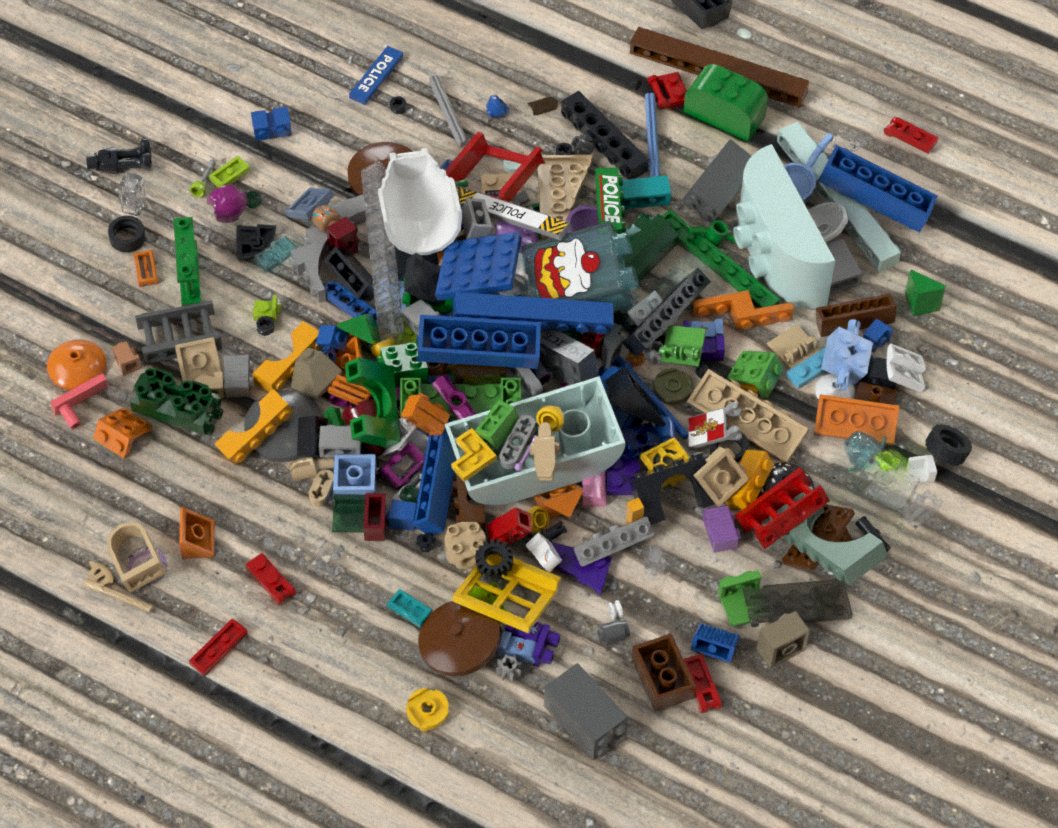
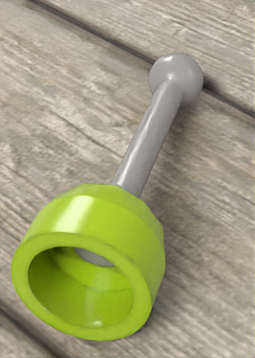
(198, 187)

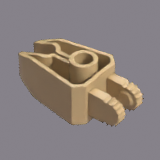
(545, 453)

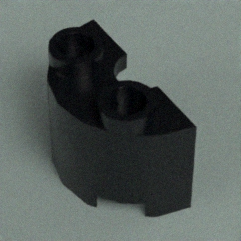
(878, 374)

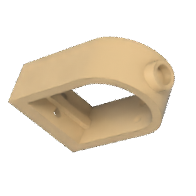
(143, 573)

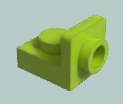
(267, 308)

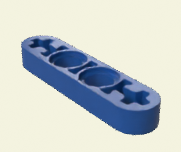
(349, 308)

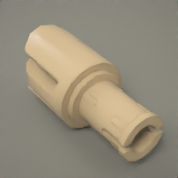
(309, 467)

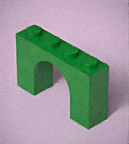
(380, 382)

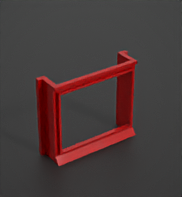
(478, 147)

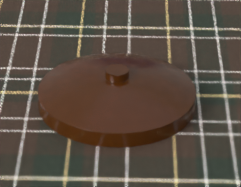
(367, 156)
(458, 640)

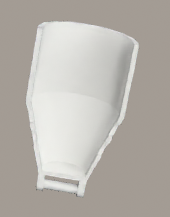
(419, 204)

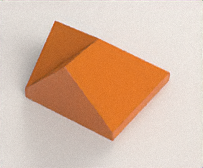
(560, 501)

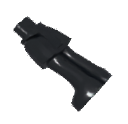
(108, 159)

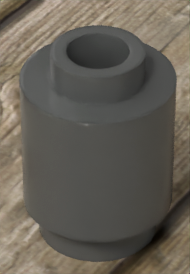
(613, 631)

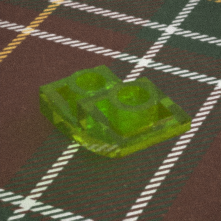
(891, 460)

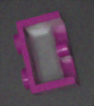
(402, 465)

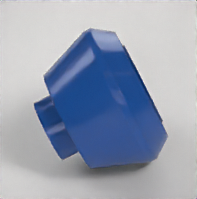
(496, 107)

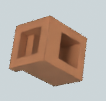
(126, 358)

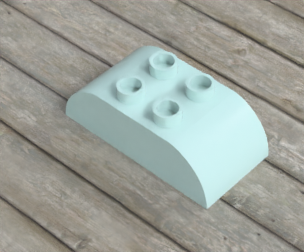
(782, 234)
(587, 440)

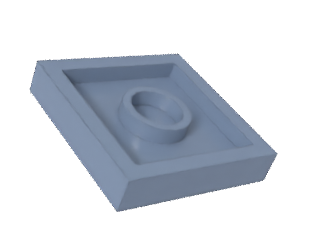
(308, 202)

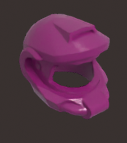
(227, 203)

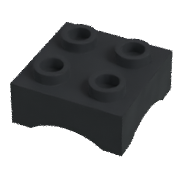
(422, 279)

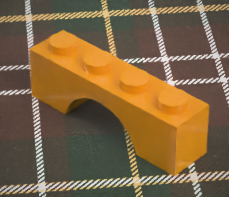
(275, 373)
(272, 413)

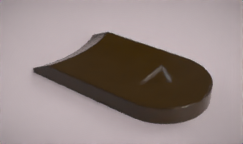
(543, 105)

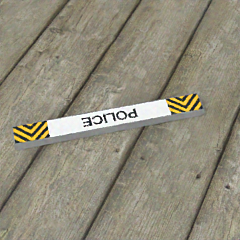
(518, 215)

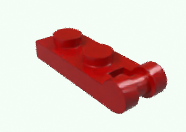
(911, 134)
(270, 578)
(703, 682)

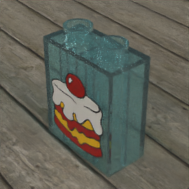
(582, 267)

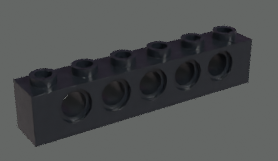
(605, 136)
(666, 312)

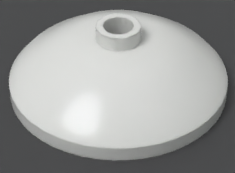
(829, 219)

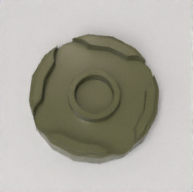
(672, 386)

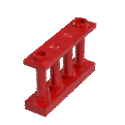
(773, 500)

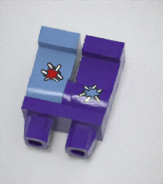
(713, 343)
(530, 646)

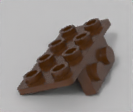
(828, 527)

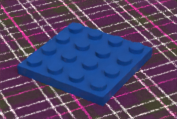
(479, 265)

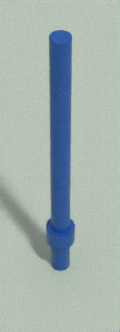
(664, 411)

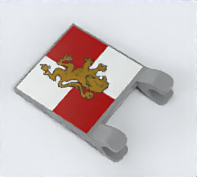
(712, 427)

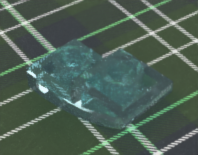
(275, 255)

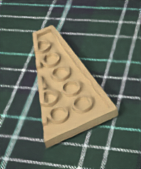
(560, 183)

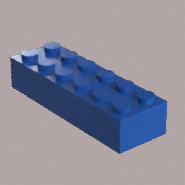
(878, 188)
(479, 341)

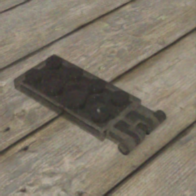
(811, 600)

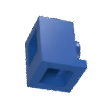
(878, 334)

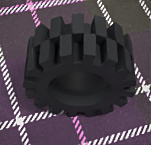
(494, 570)

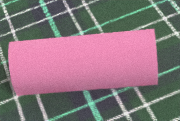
(594, 490)

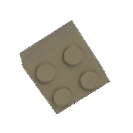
(782, 639)

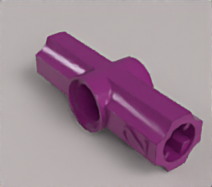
(450, 393)

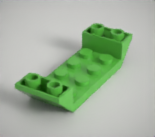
(480, 397)

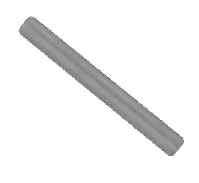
(448, 111)

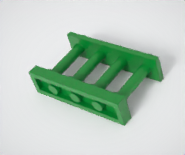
(187, 261)

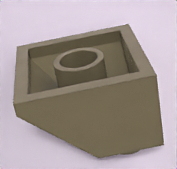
(314, 373)

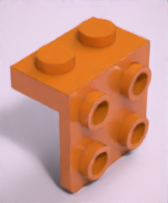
(119, 430)

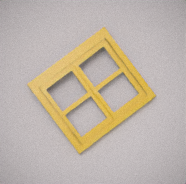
(521, 574)

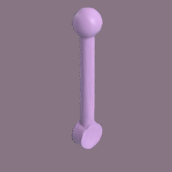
(518, 466)

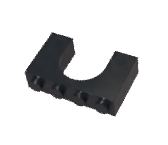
(648, 484)

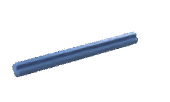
(652, 135)

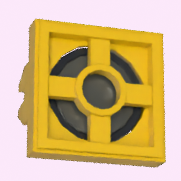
(664, 454)

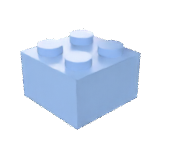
(355, 474)

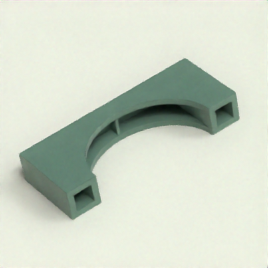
(844, 559)

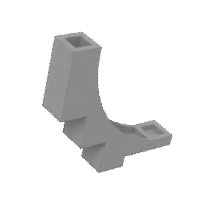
(309, 258)

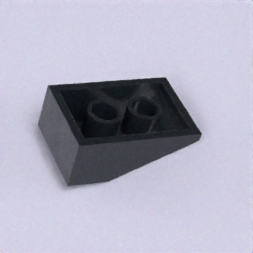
(632, 398)

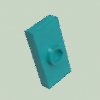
(409, 608)

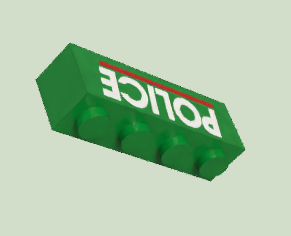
(609, 197)

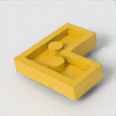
(476, 457)

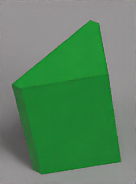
(923, 294)
(362, 327)

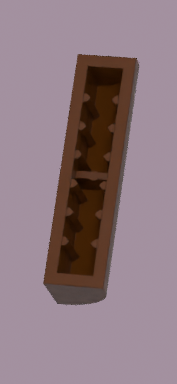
(862, 310)

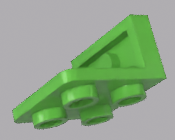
(758, 369)
(732, 596)

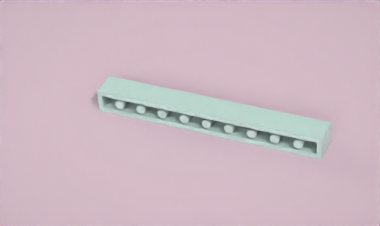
(860, 224)

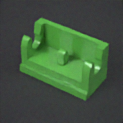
(498, 424)

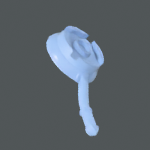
(802, 174)

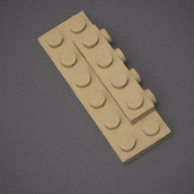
(758, 419)

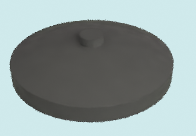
(282, 444)

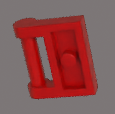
(673, 86)

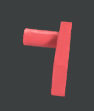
(64, 402)

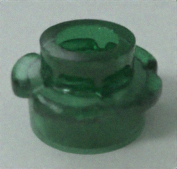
(253, 199)
(409, 490)

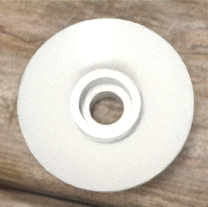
(825, 387)

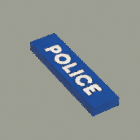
(376, 75)

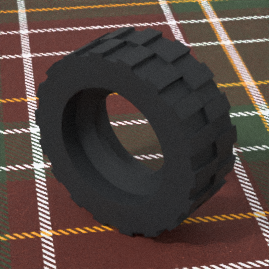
(948, 444)

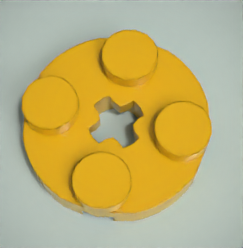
(424, 720)

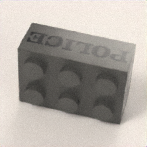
(567, 357)

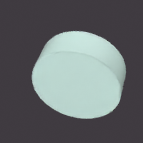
(510, 166)

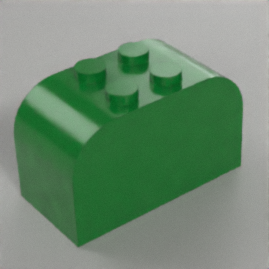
(727, 101)

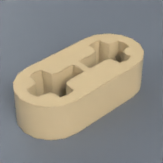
(325, 489)

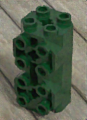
(650, 242)
(176, 403)

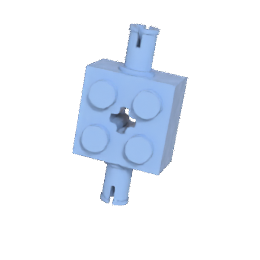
(847, 355)

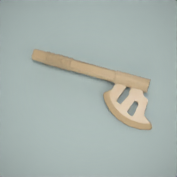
(91, 583)

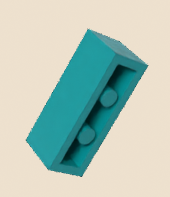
(646, 192)

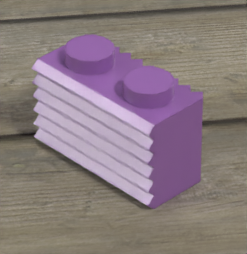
(721, 529)

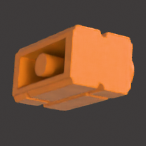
(425, 414)

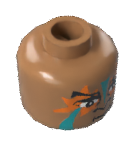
(324, 216)

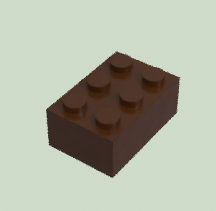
(663, 672)

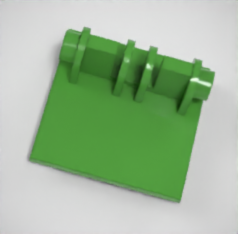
(683, 346)

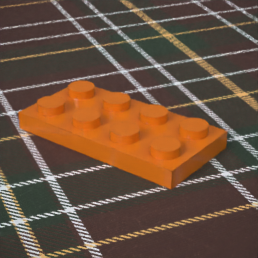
(843, 416)

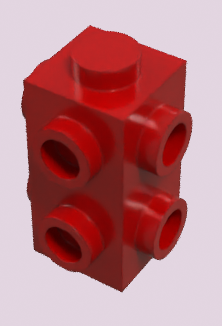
(510, 526)

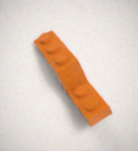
(742, 310)

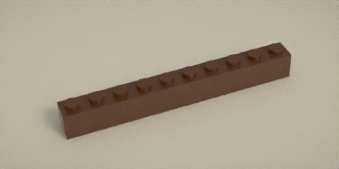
(694, 58)

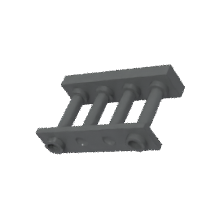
(166, 351)

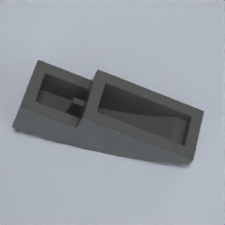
(611, 346)

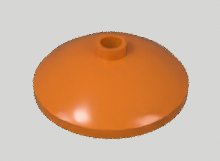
(72, 372)

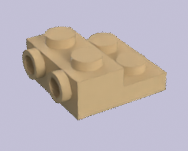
(721, 475)

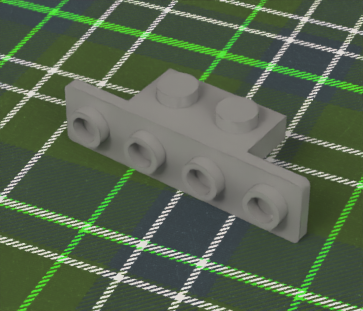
(613, 541)

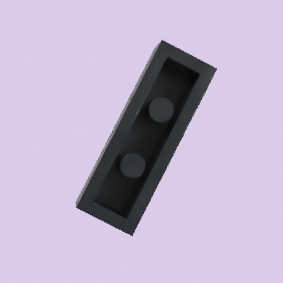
(351, 273)

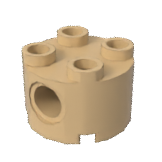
(462, 542)

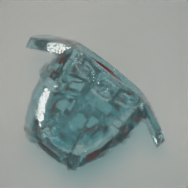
(861, 450)

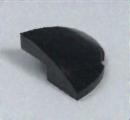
(253, 240)

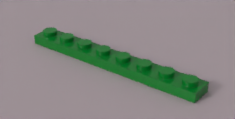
(721, 263)

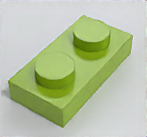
(229, 172)

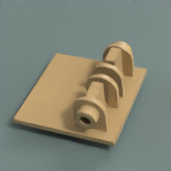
(794, 346)

